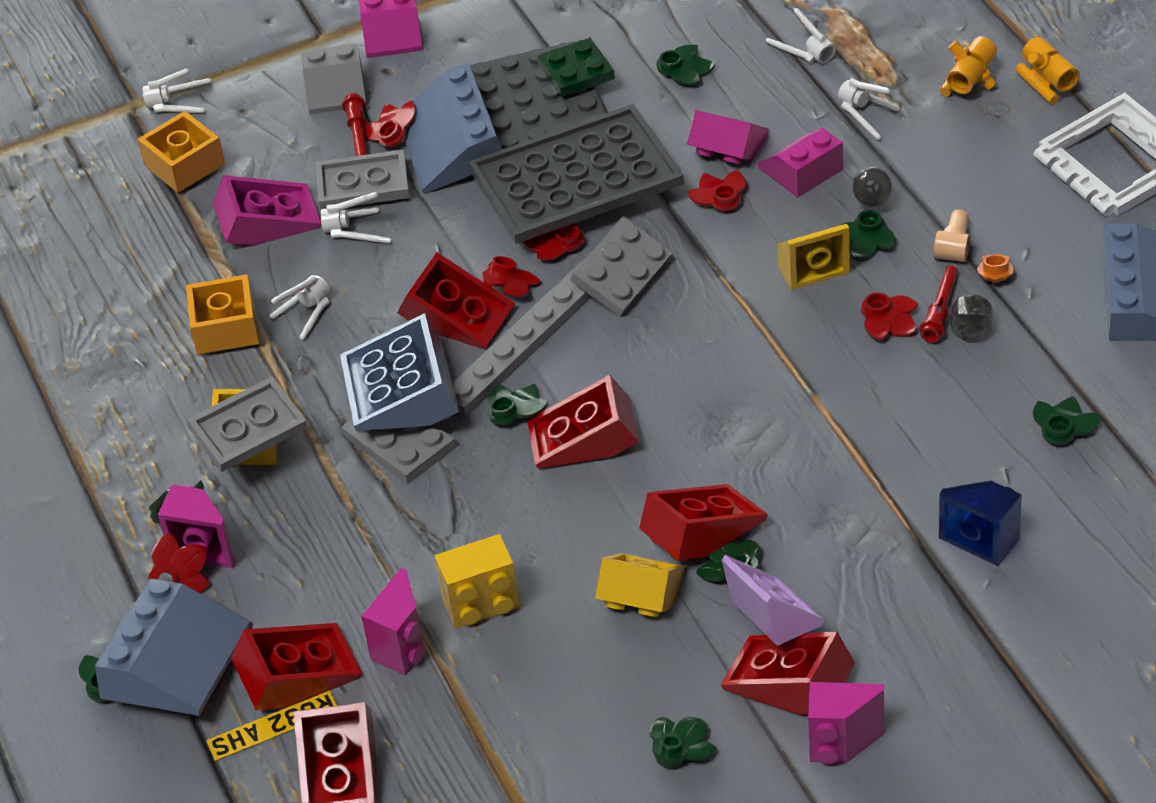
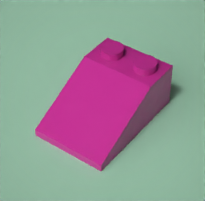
(263, 209)

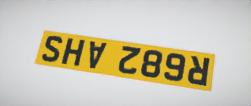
(264, 728)

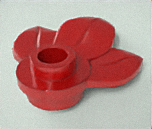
(391, 124)
(719, 193)
(556, 243)
(503, 274)
(888, 315)
(180, 563)

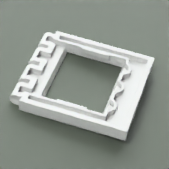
(1128, 118)

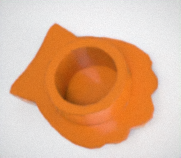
(995, 268)

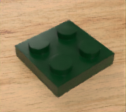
(576, 67)

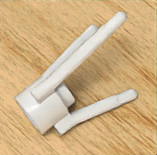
(817, 45)
(157, 93)
(855, 95)
(335, 219)
(311, 293)

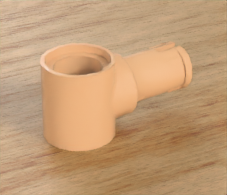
(953, 241)

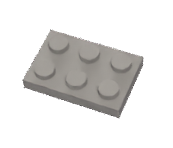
(361, 175)
(621, 266)
(246, 424)
(402, 450)

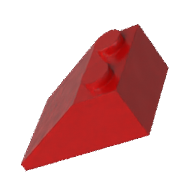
(456, 303)
(584, 426)
(698, 519)
(293, 663)
(783, 672)
(336, 754)

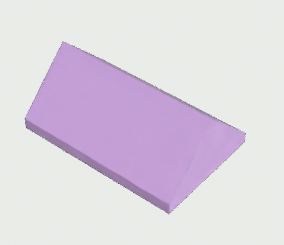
(769, 602)

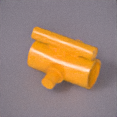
(970, 66)
(1048, 69)

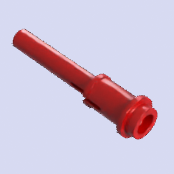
(354, 106)
(933, 326)

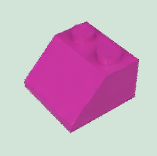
(390, 27)
(725, 136)
(805, 162)
(195, 520)
(394, 626)
(843, 719)

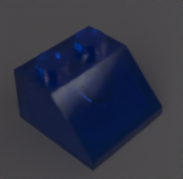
(981, 519)

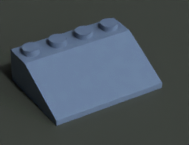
(449, 129)
(1130, 281)
(399, 379)
(169, 649)

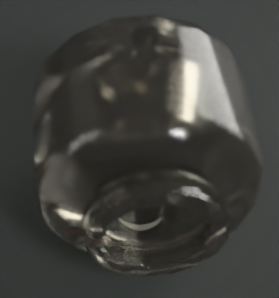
(877, 197)
(971, 318)

